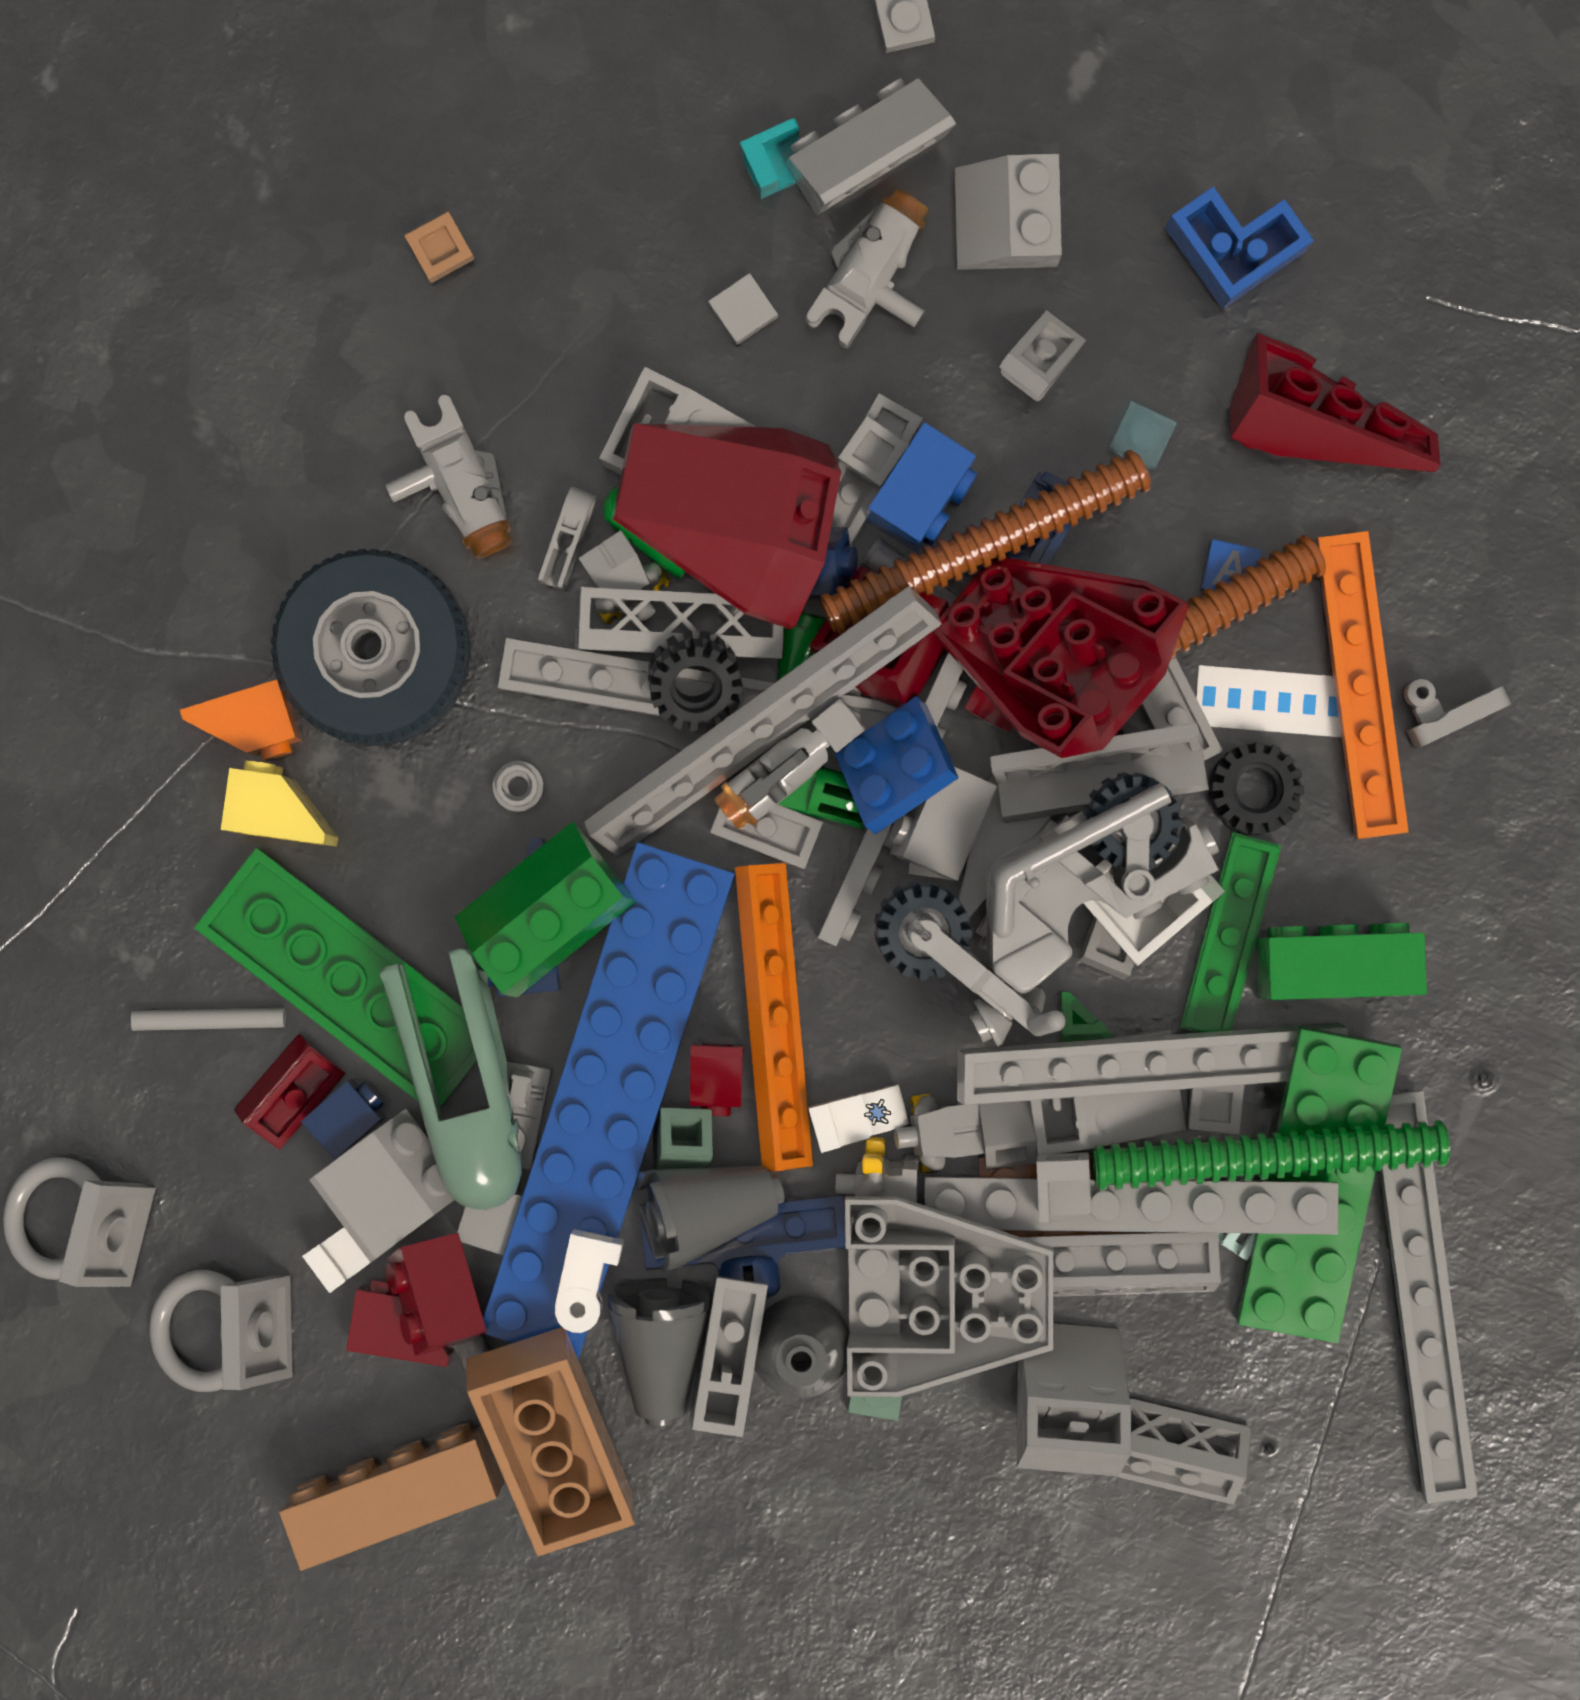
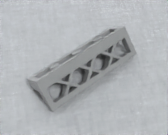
(648, 641)
(1045, 785)
(1134, 1263)
(1193, 1464)

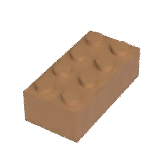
(550, 1441)
(391, 1497)

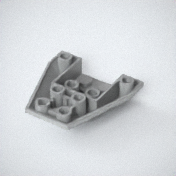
(938, 1297)

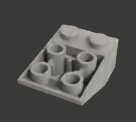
(662, 402)
(1088, 1121)
(1075, 1404)

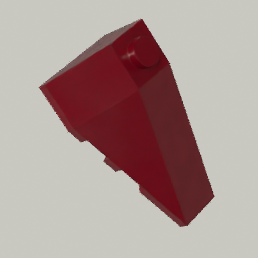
(1304, 414)

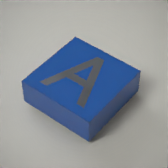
(1226, 559)

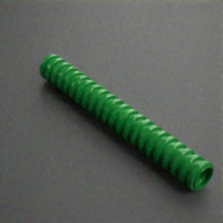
(1271, 1155)

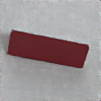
(288, 1092)

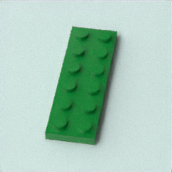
(333, 972)
(1305, 1279)

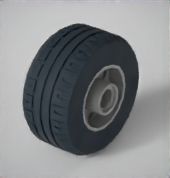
(334, 615)

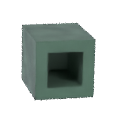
(683, 1138)

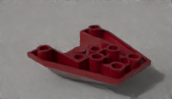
(734, 509)
(1062, 648)

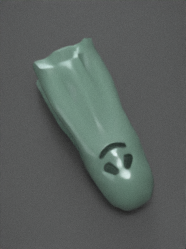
(478, 1149)

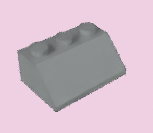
(867, 143)

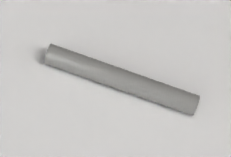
(208, 1019)

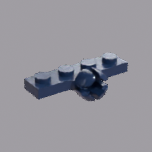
(796, 1229)

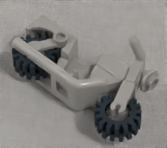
(1035, 894)

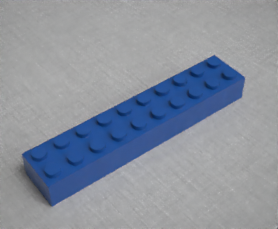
(610, 1083)

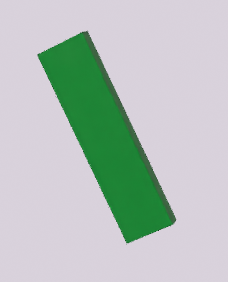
(1230, 935)

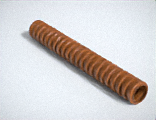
(990, 539)
(1249, 590)

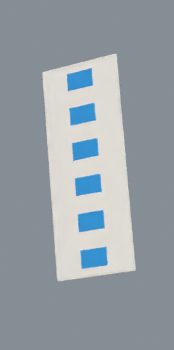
(1268, 701)

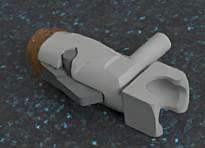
(866, 265)
(463, 477)
(787, 765)

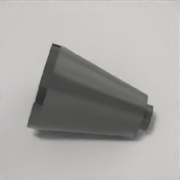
(704, 1208)
(801, 1326)
(659, 1343)

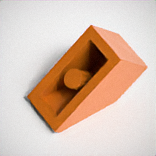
(251, 720)

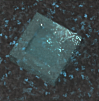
(1143, 433)

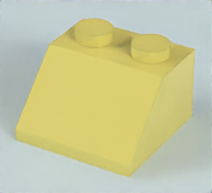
(272, 806)

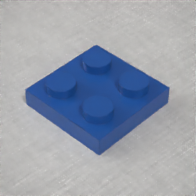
(896, 765)

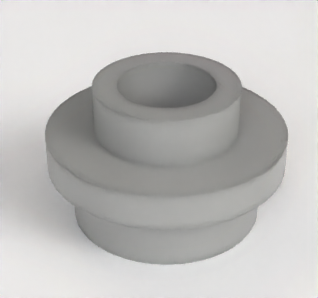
(506, 775)

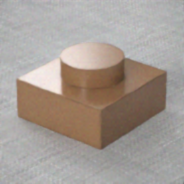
(439, 247)

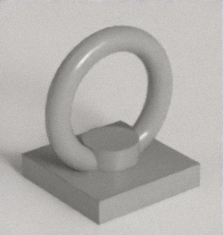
(104, 1230)
(252, 1332)

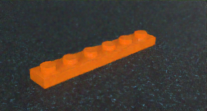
(1362, 686)
(774, 1016)

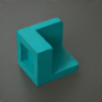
(766, 157)

